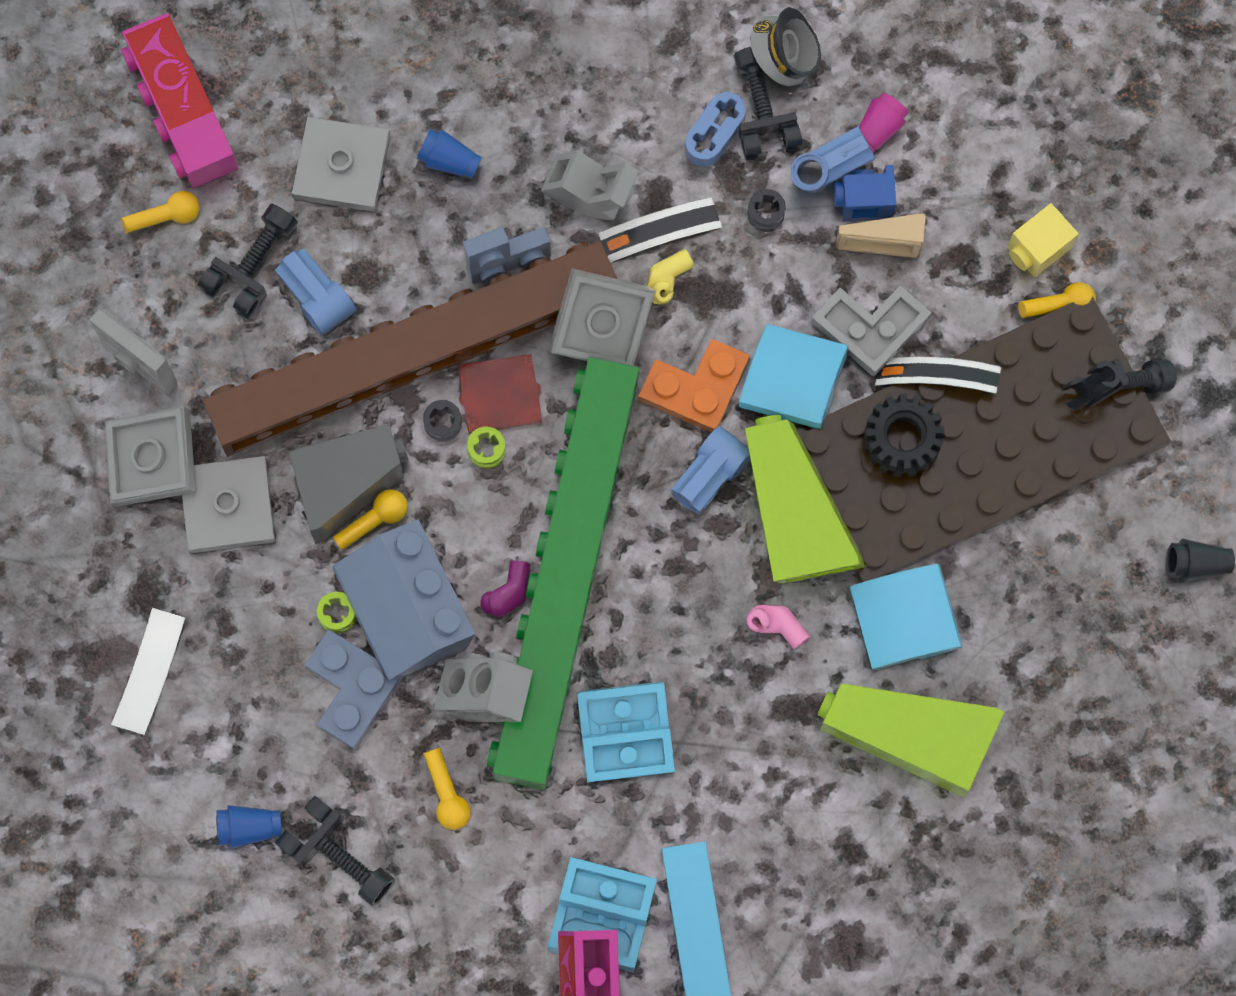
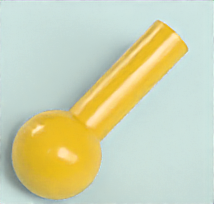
(180, 207)
(1077, 292)
(388, 507)
(453, 810)

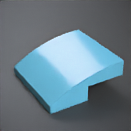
(793, 376)
(906, 616)
(625, 731)
(605, 900)

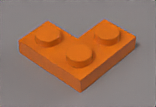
(698, 397)

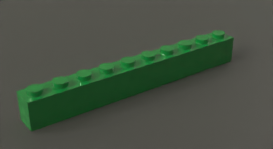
(567, 568)

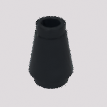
(1198, 560)

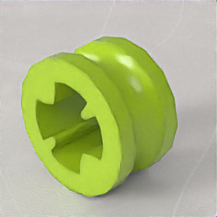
(474, 444)
(326, 620)

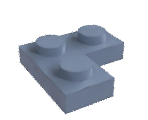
(495, 254)
(360, 686)

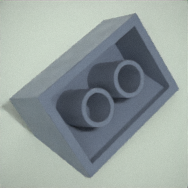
(404, 601)

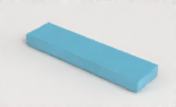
(696, 920)

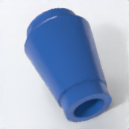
(448, 155)
(246, 825)

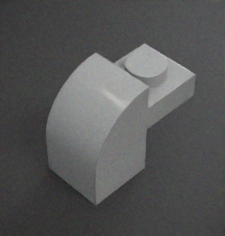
(588, 186)

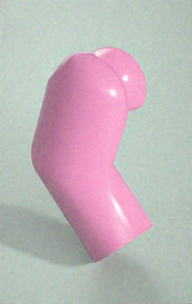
(777, 620)

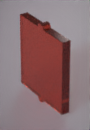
(500, 393)

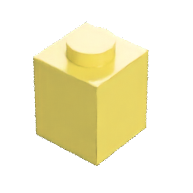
(1041, 241)

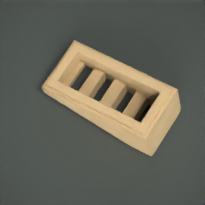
(888, 236)

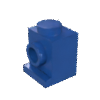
(866, 195)

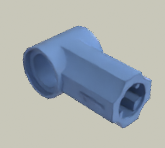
(836, 160)
(320, 299)
(718, 460)

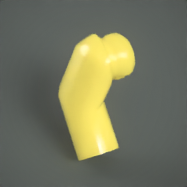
(663, 275)

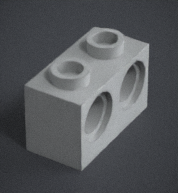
(483, 688)

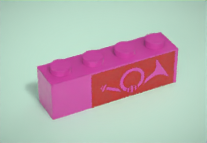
(179, 100)
(588, 963)

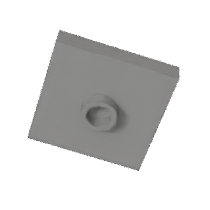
(341, 164)
(601, 318)
(133, 352)
(150, 456)
(229, 506)

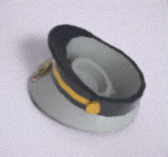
(786, 47)

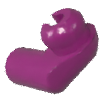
(510, 595)

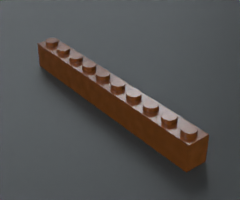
(398, 352)

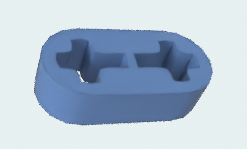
(708, 124)

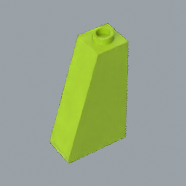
(797, 511)
(914, 732)

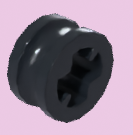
(756, 202)
(440, 408)

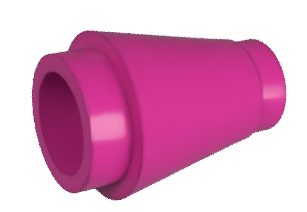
(882, 120)

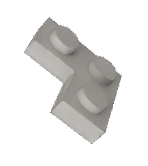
(874, 337)

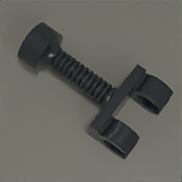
(766, 123)
(277, 223)
(1109, 377)
(372, 883)

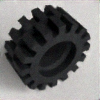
(903, 410)

